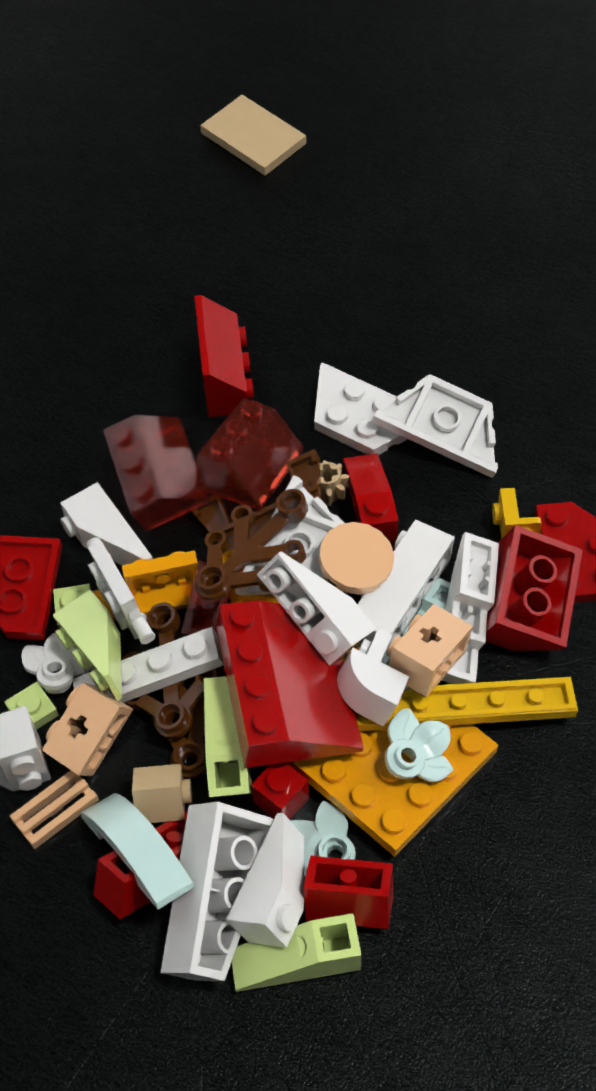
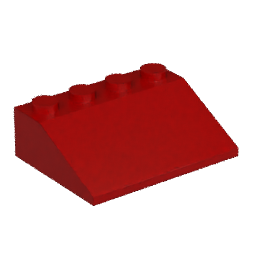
(281, 688)

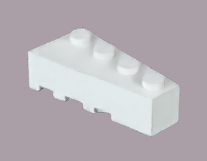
(217, 856)

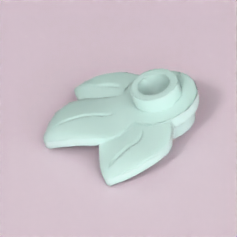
(421, 743)
(325, 834)

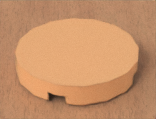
(356, 557)

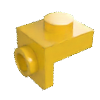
(507, 515)

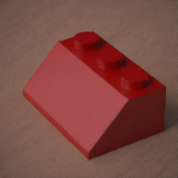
(222, 357)
(533, 592)

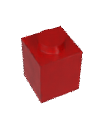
(280, 790)

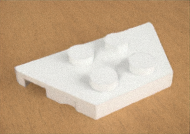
(346, 411)
(445, 422)
(308, 531)

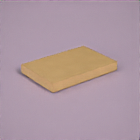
(253, 134)

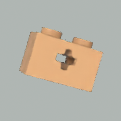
(429, 648)
(102, 717)

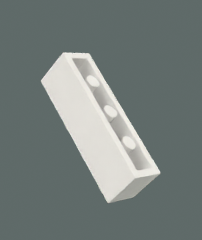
(418, 561)

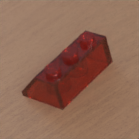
(247, 455)
(155, 468)

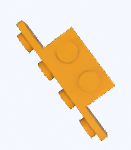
(159, 581)

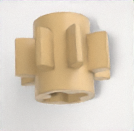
(332, 482)

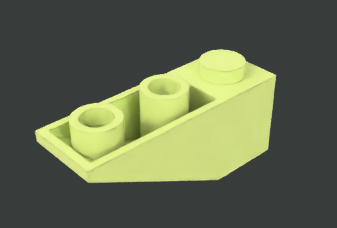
(96, 640)
(222, 746)
(314, 951)

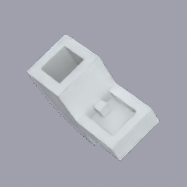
(368, 683)

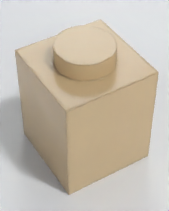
(161, 792)

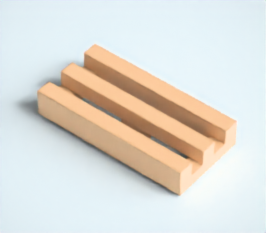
(54, 807)

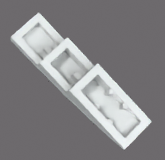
(470, 599)

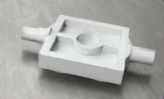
(117, 593)

